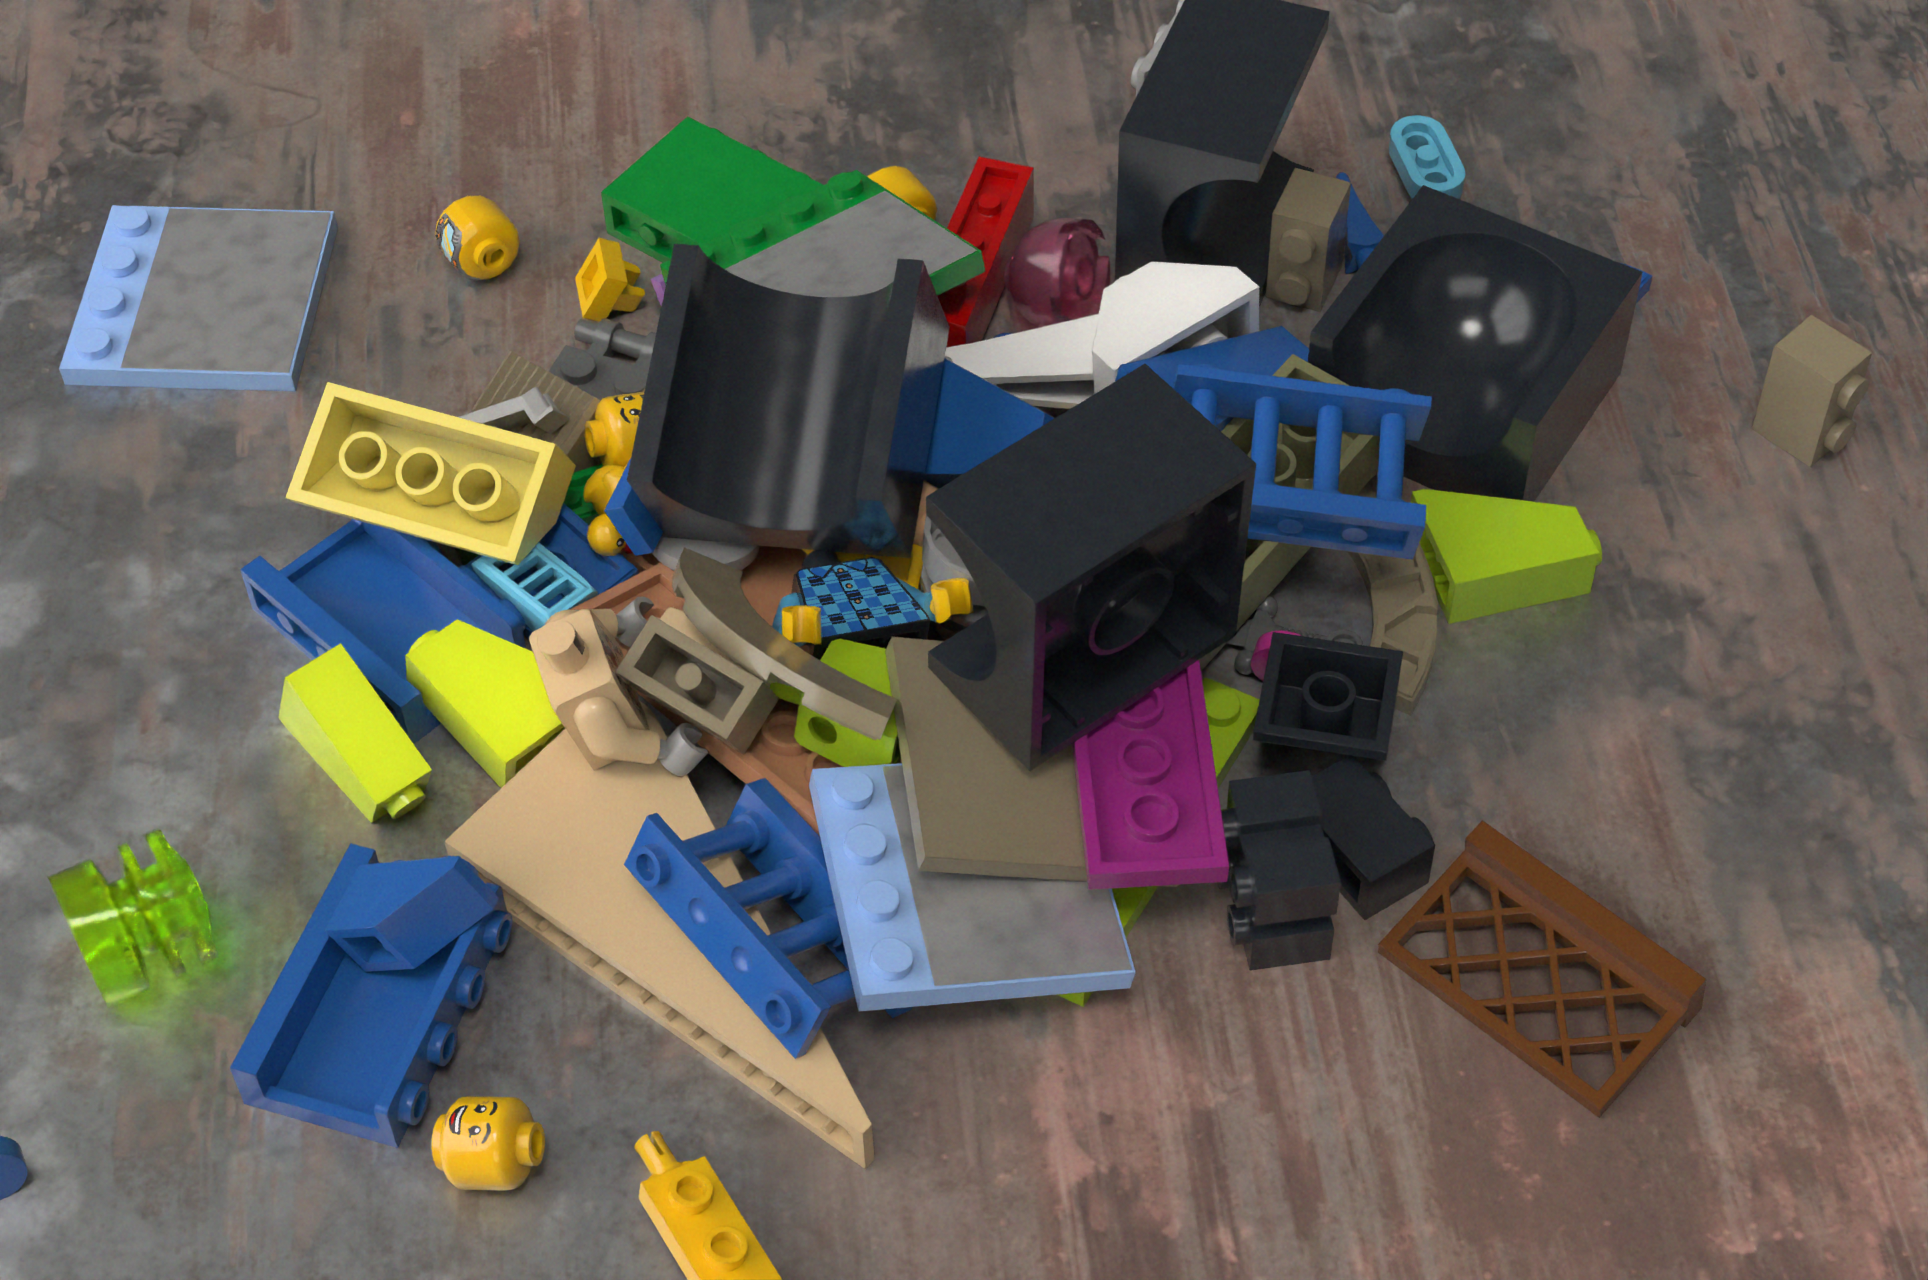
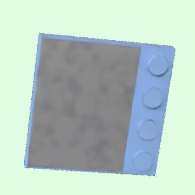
(200, 298)
(951, 935)

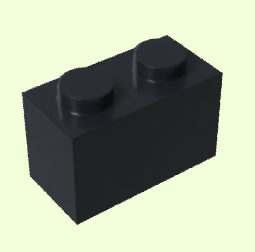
(1373, 840)

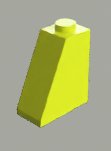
(484, 696)
(353, 735)

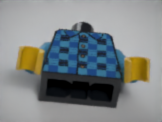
(862, 604)

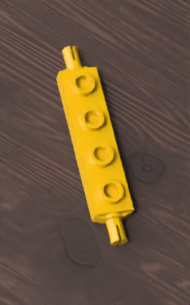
(698, 1217)

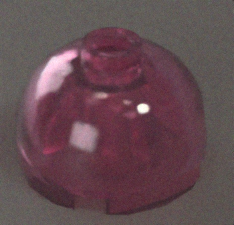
(1058, 272)

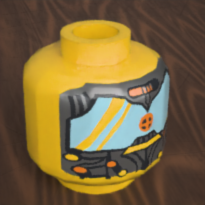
(477, 233)

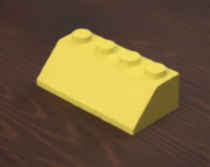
(430, 474)

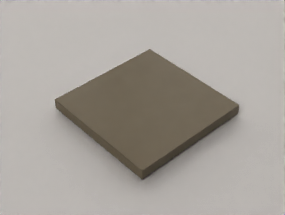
(969, 794)

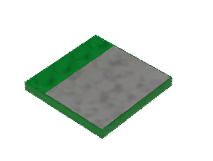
(841, 243)

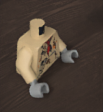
(594, 703)

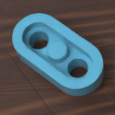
(1425, 156)

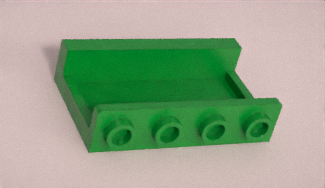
(695, 190)

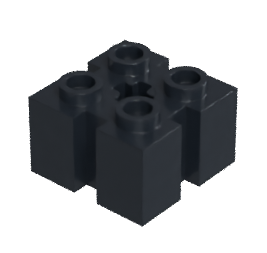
(1279, 871)

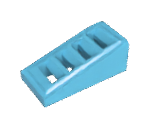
(549, 567)

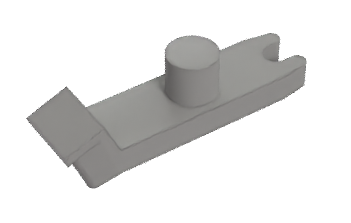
(521, 411)

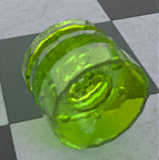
(134, 916)

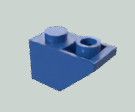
(408, 910)

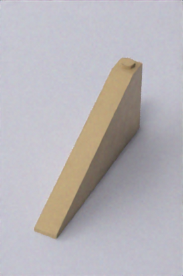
(560, 853)

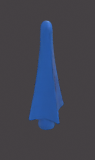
(1361, 232)

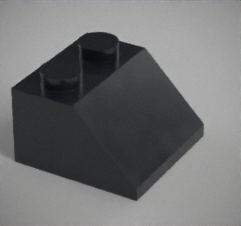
(1328, 696)

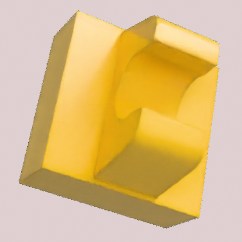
(607, 282)

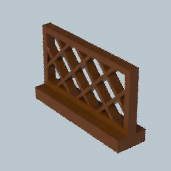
(1589, 935)

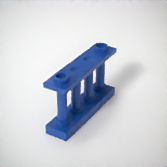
(1322, 514)
(716, 920)

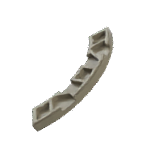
(1402, 614)
(732, 625)

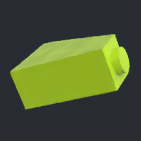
(1504, 552)

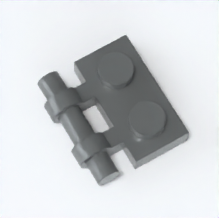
(596, 368)

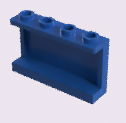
(376, 598)
(357, 1043)

